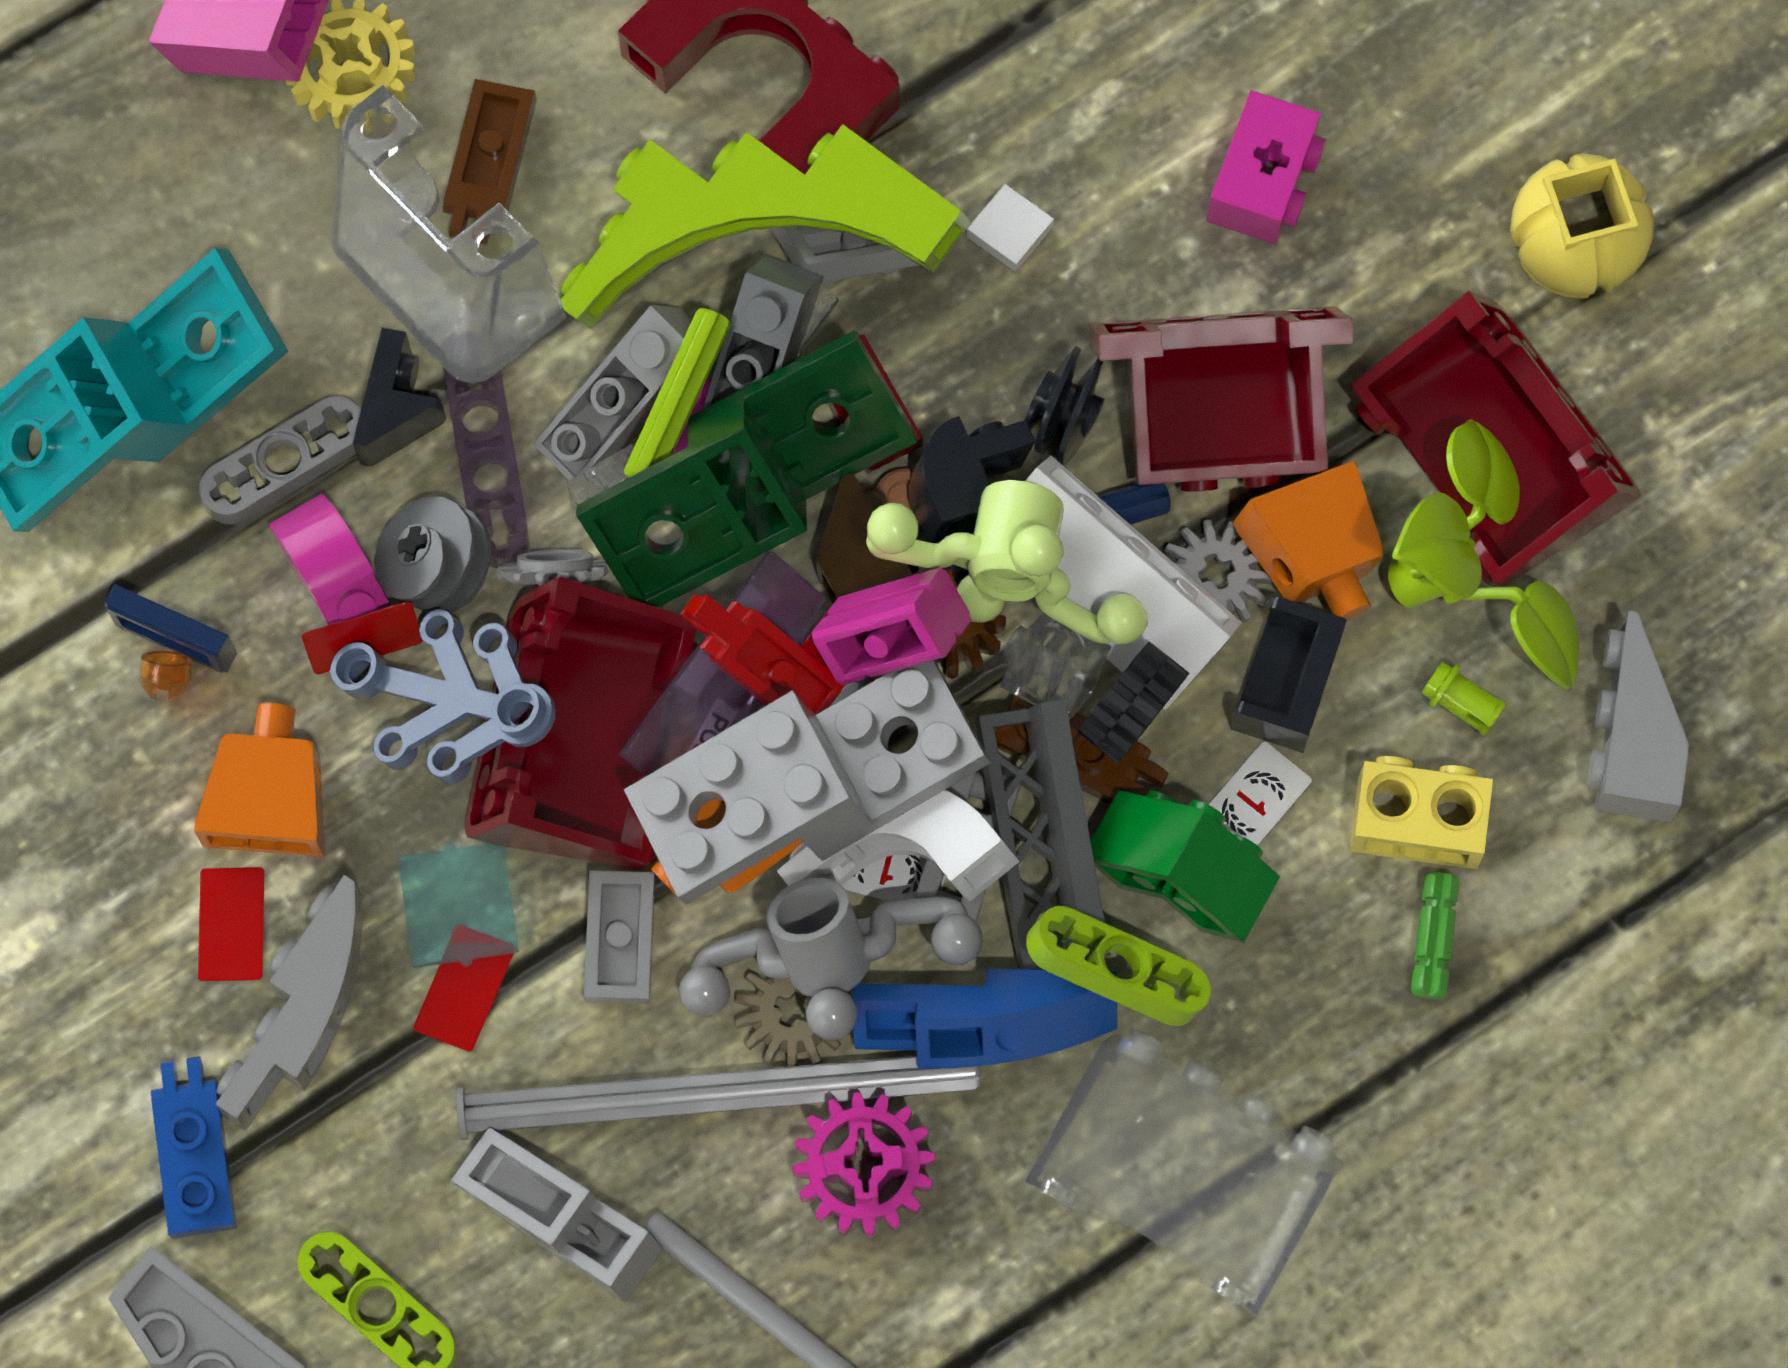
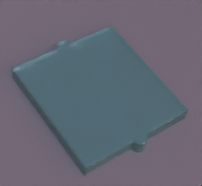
(458, 905)

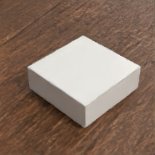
(1010, 228)

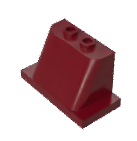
(1225, 393)

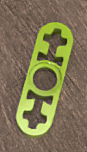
(1093, 974)
(353, 1262)

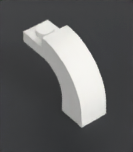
(939, 830)

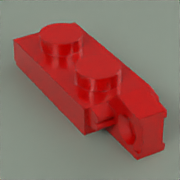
(760, 654)

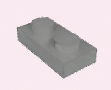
(619, 937)

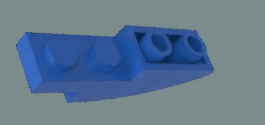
(968, 1026)

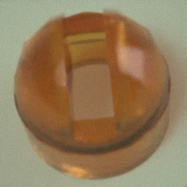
(165, 672)

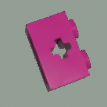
(1273, 135)

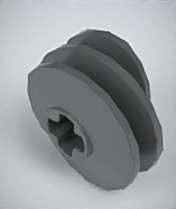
(434, 555)

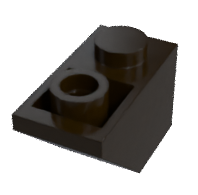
(844, 557)

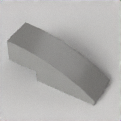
(558, 1214)

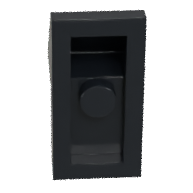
(389, 415)

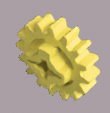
(348, 37)

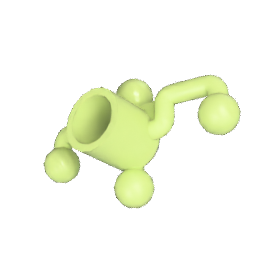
(1008, 560)

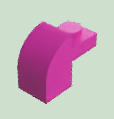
(328, 561)

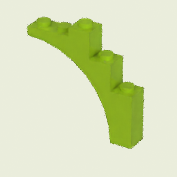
(675, 210)

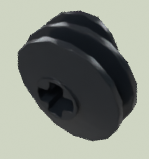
(1065, 407)

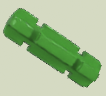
(1435, 935)

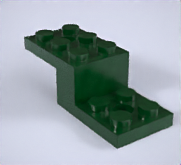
(747, 473)

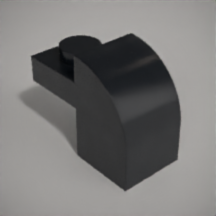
(956, 470)

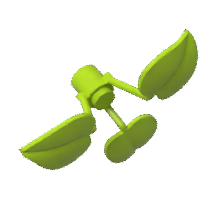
(1440, 558)

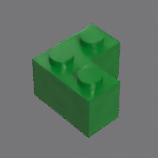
(1185, 860)

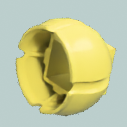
(1594, 259)

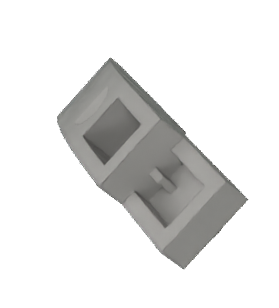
(316, 984)

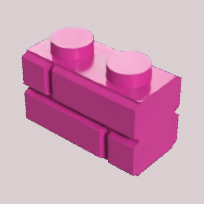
(891, 626)

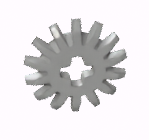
(546, 565)
(1239, 583)

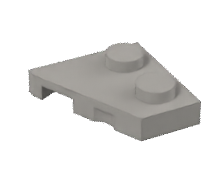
(838, 253)

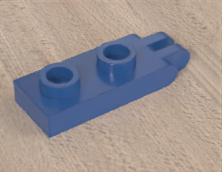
(192, 1153)

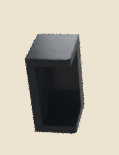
(1288, 674)

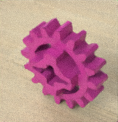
(832, 1169)

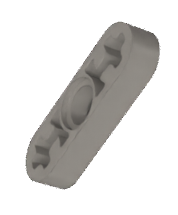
(279, 486)

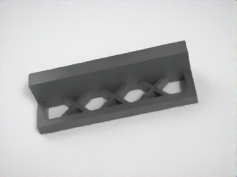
(1061, 818)

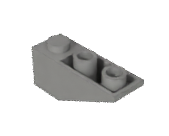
(617, 396)
(1643, 740)

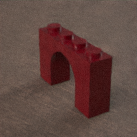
(844, 83)

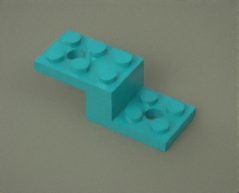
(130, 386)

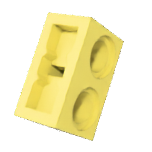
(1420, 830)

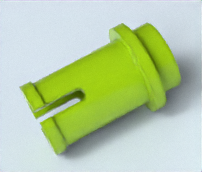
(1463, 698)

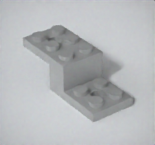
(805, 777)

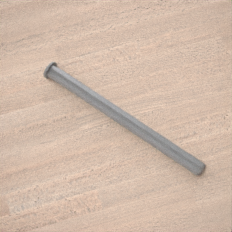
(706, 1093)

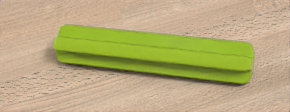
(679, 390)

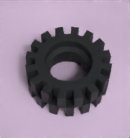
(1133, 702)

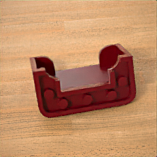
(1485, 369)
(605, 671)

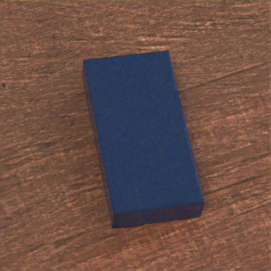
(170, 629)

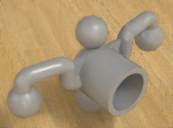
(826, 949)

